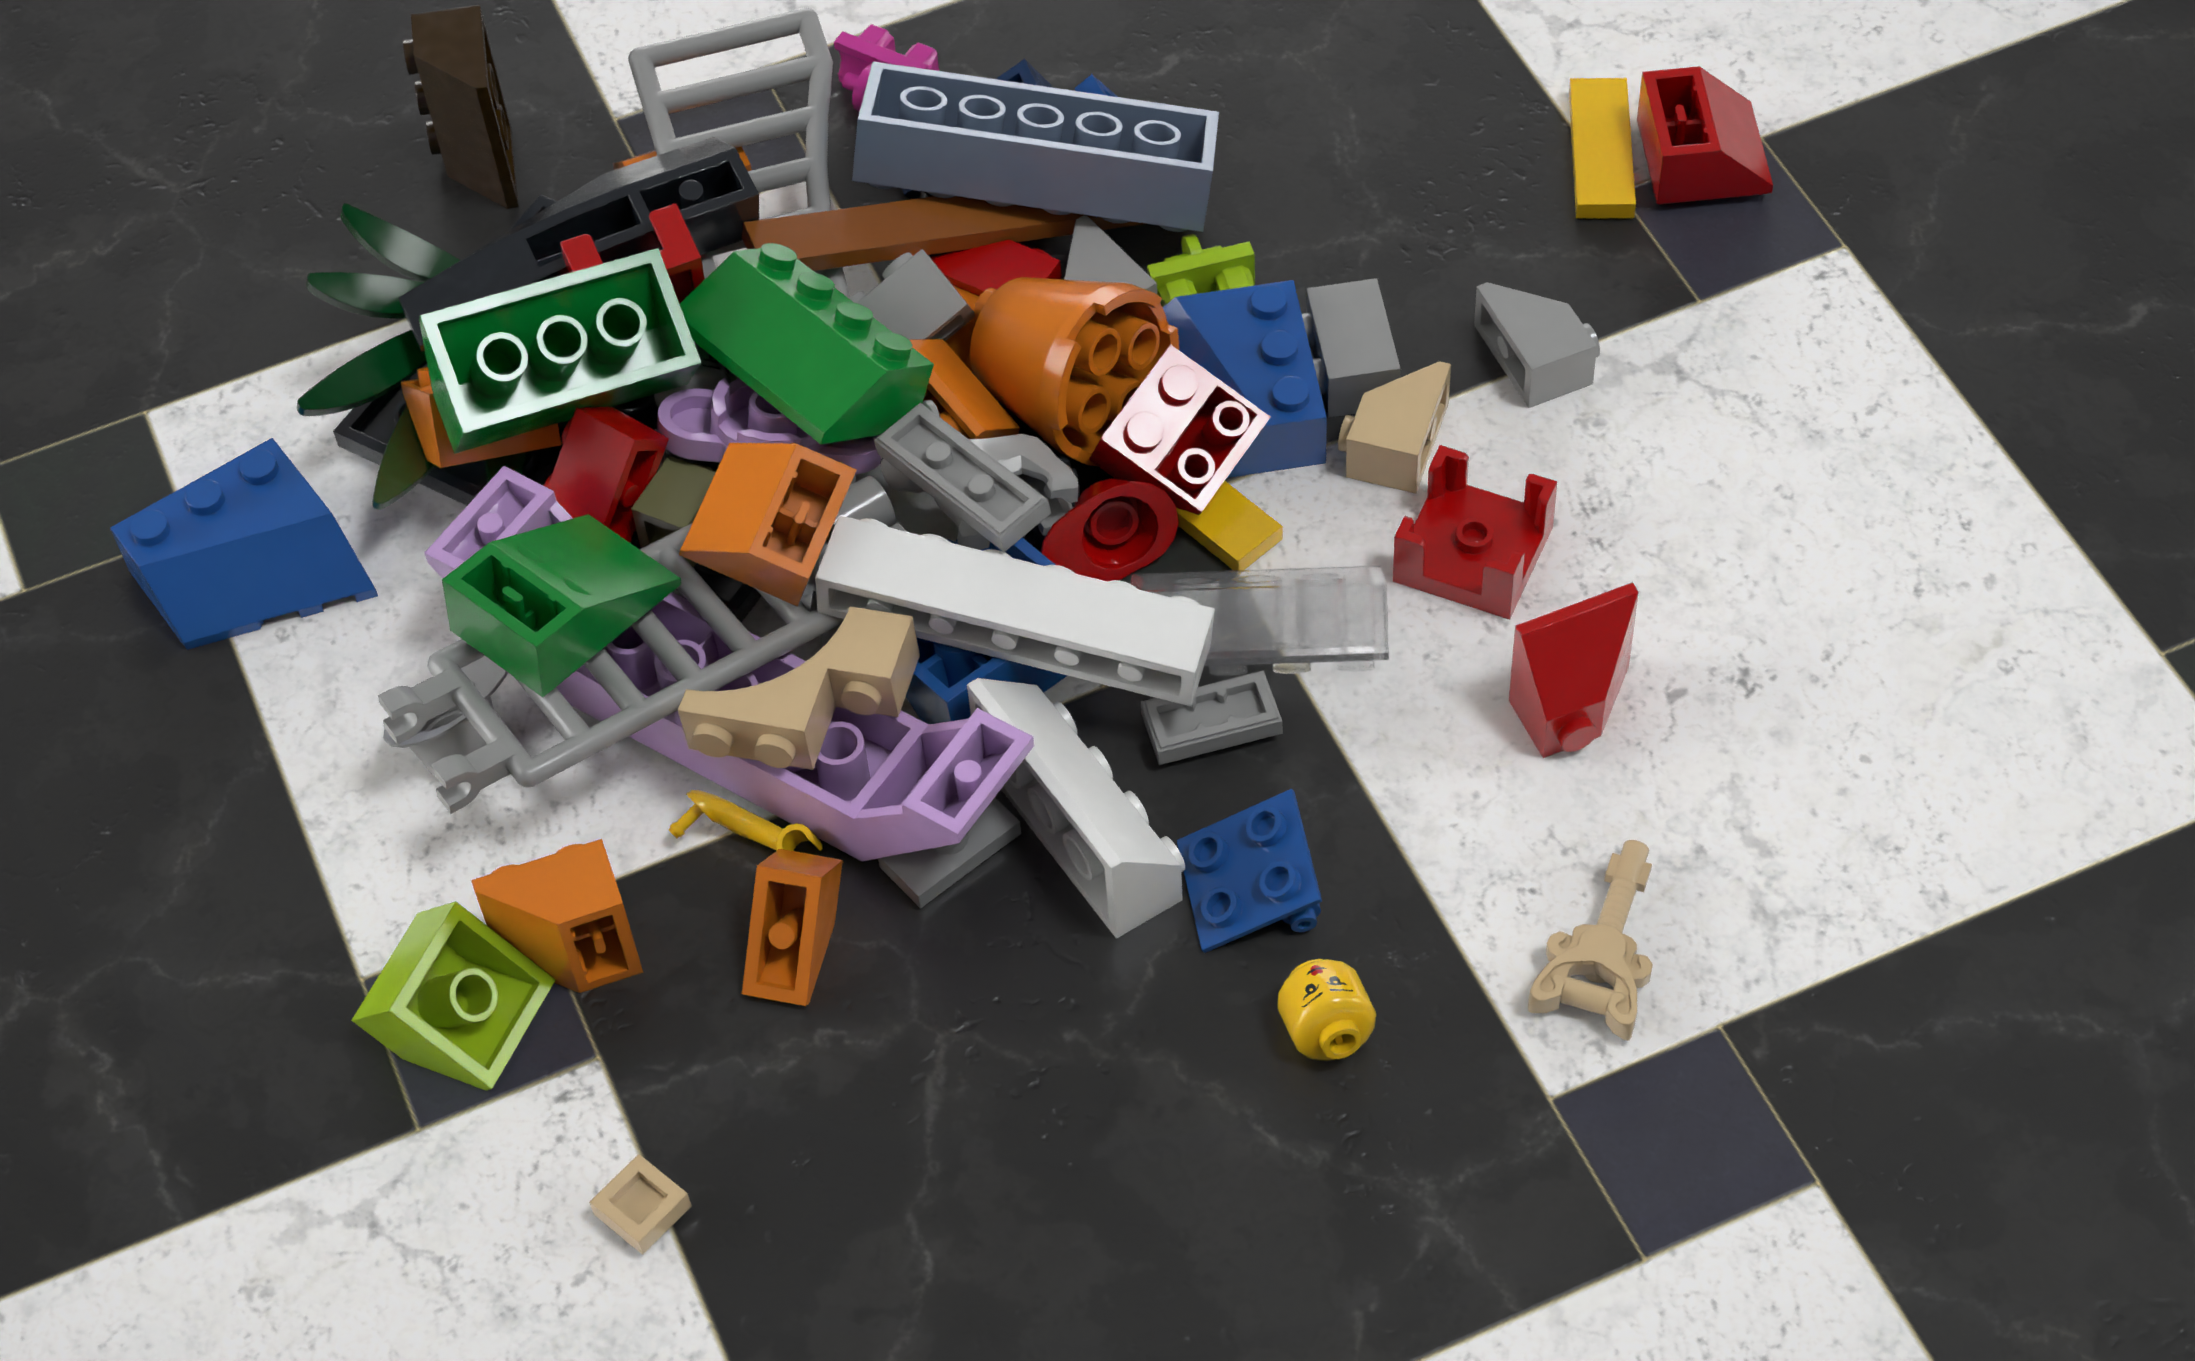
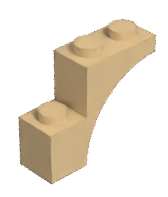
(787, 718)

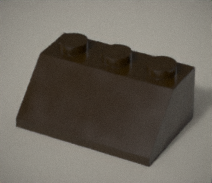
(464, 100)

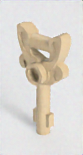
(1600, 953)

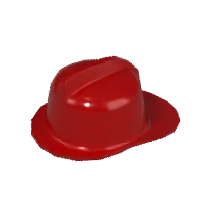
(1113, 530)

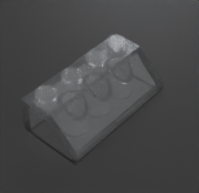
(1286, 616)

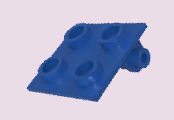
(1251, 873)

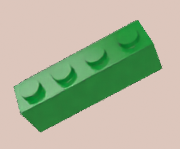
(805, 345)
(555, 348)

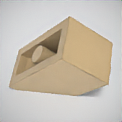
(1396, 429)

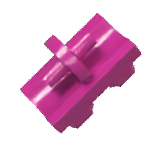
(877, 46)

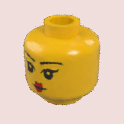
(1324, 1007)

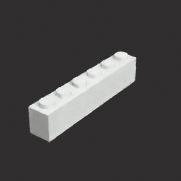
(1018, 609)

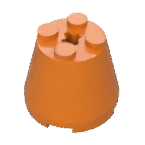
(1067, 354)

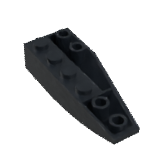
(614, 209)

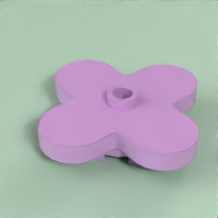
(707, 420)

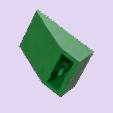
(552, 598)

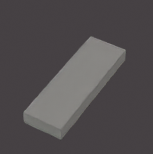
(962, 477)

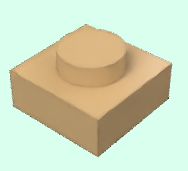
(640, 1204)

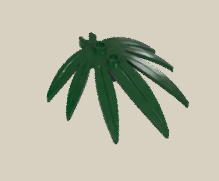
(390, 362)

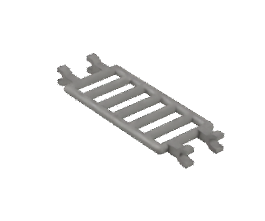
(504, 755)

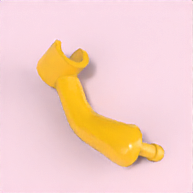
(742, 823)

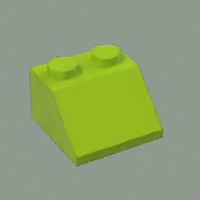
(454, 997)

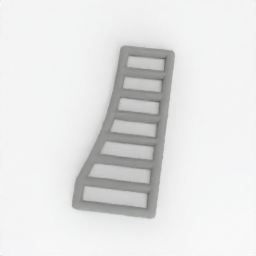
(812, 119)

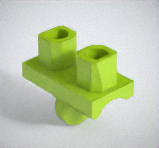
(1203, 269)

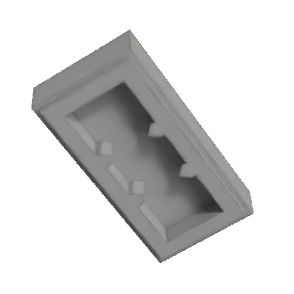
(1219, 718)
(933, 870)

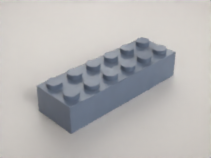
(1035, 147)

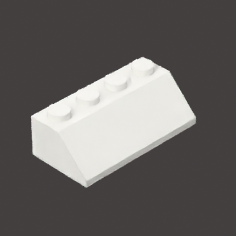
(1081, 812)

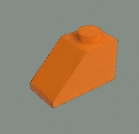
(790, 925)

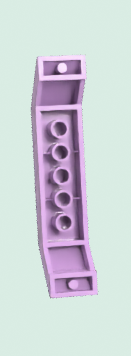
(878, 779)

